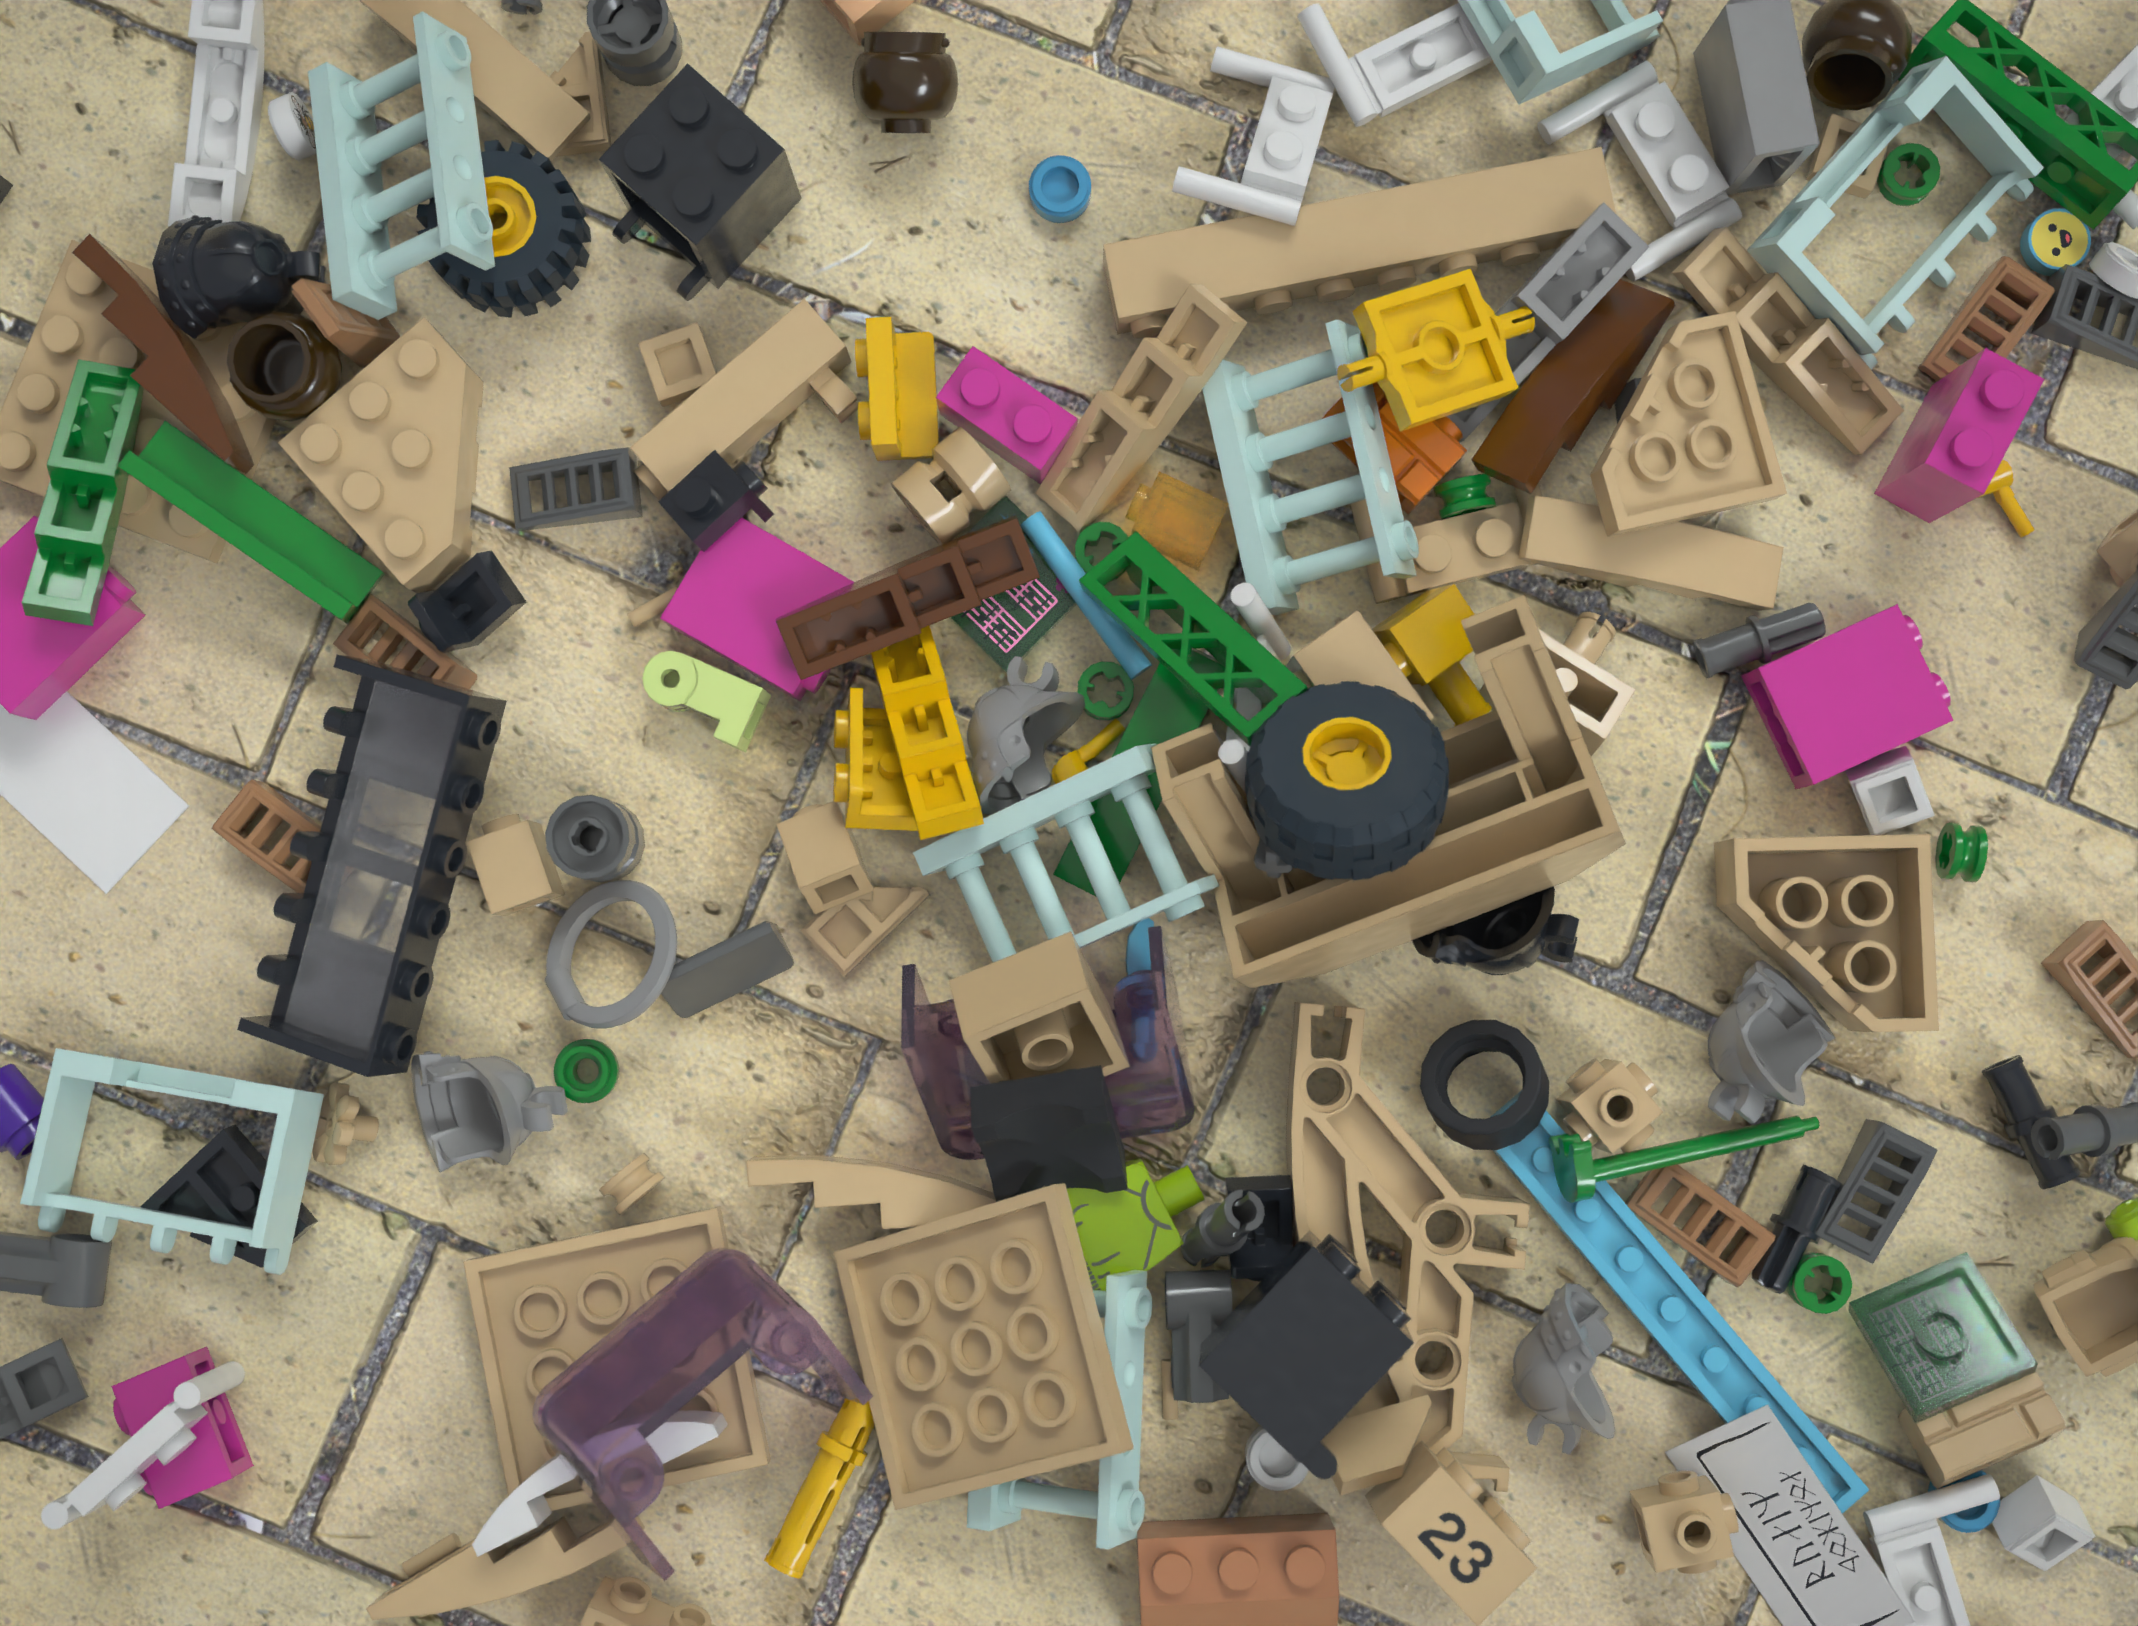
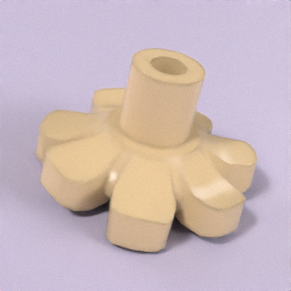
(341, 1125)

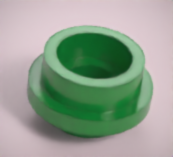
(566, 1070)

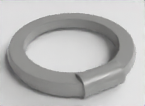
(565, 936)

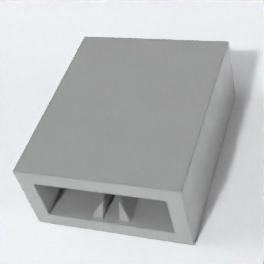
(1756, 94)

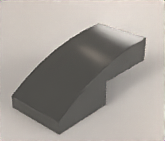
(38, 1387)

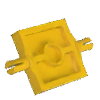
(1435, 349)

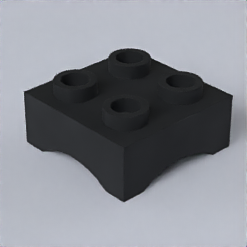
(1049, 1133)

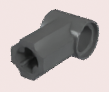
(60, 1268)
(1194, 1309)

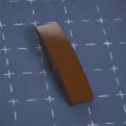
(174, 366)
(1571, 385)
(907, 597)

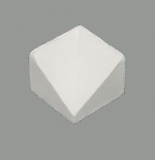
(1889, 791)
(2041, 1523)

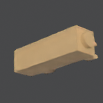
(749, 399)

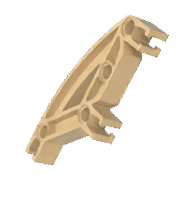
(1360, 1141)

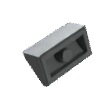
(727, 969)

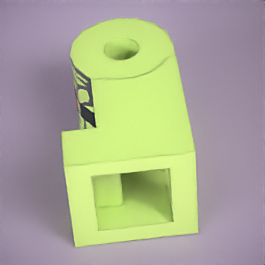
(690, 684)

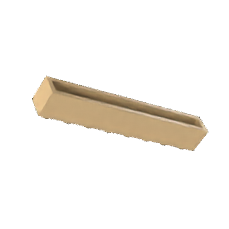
(1358, 241)

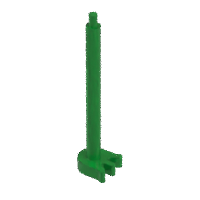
(1578, 1172)

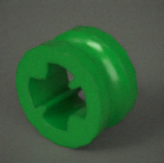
(1913, 154)
(1464, 495)
(1091, 537)
(1110, 672)
(1961, 852)
(1834, 1298)

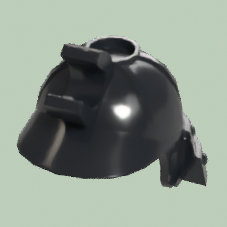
(227, 273)
(1505, 937)

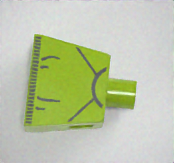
(1132, 1225)

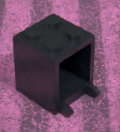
(700, 179)
(1307, 1347)

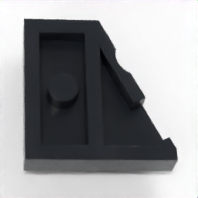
(223, 1187)

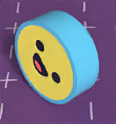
(2054, 240)

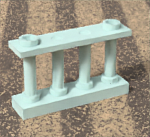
(351, 163)
(1262, 516)
(1071, 807)
(1118, 1502)

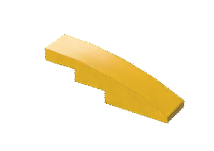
(926, 736)

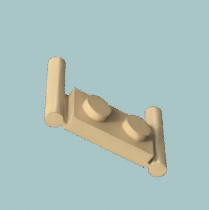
(1454, 548)

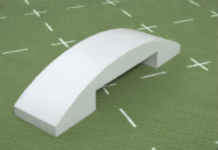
(222, 110)
(528, 1507)

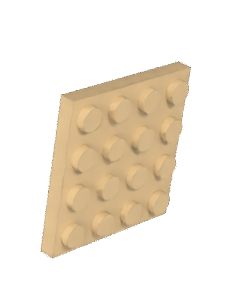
(75, 330)
(558, 1299)
(982, 1348)

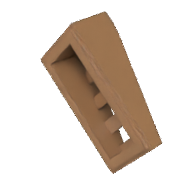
(2006, 291)
(349, 330)
(369, 619)
(242, 811)
(2065, 966)
(1744, 1255)

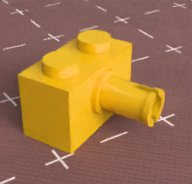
(1428, 648)

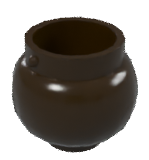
(1855, 51)
(905, 80)
(283, 366)

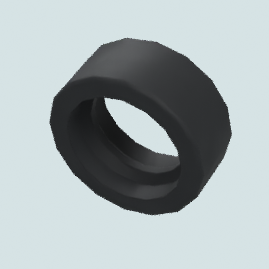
(1471, 1039)

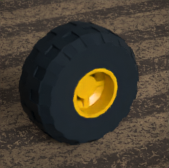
(1347, 781)

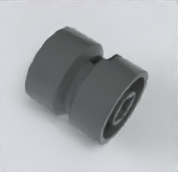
(636, 39)
(594, 839)

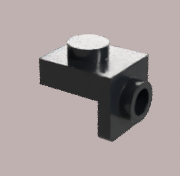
(715, 499)
(467, 604)
(1274, 1236)

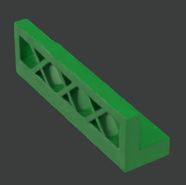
(2074, 157)
(254, 521)
(1202, 625)

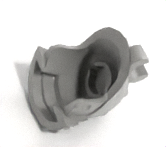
(1011, 735)
(1763, 1044)
(479, 1107)
(1556, 1365)

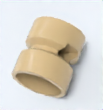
(966, 470)

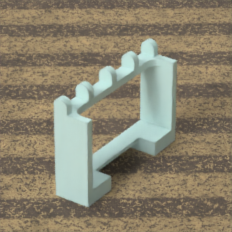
(1530, 58)
(1979, 128)
(63, 1127)

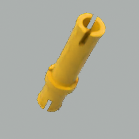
(838, 1455)

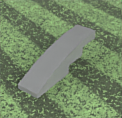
(1563, 294)

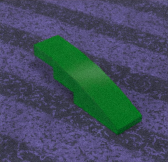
(83, 494)
(1162, 714)

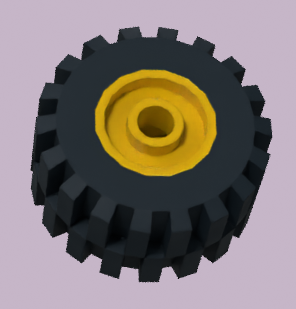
(533, 238)

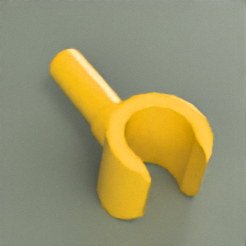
(2005, 497)
(1075, 761)

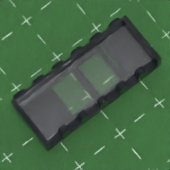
(379, 869)

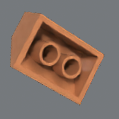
(1239, 1571)

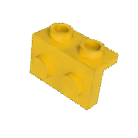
(902, 391)
(871, 775)

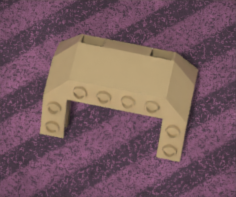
(1514, 823)

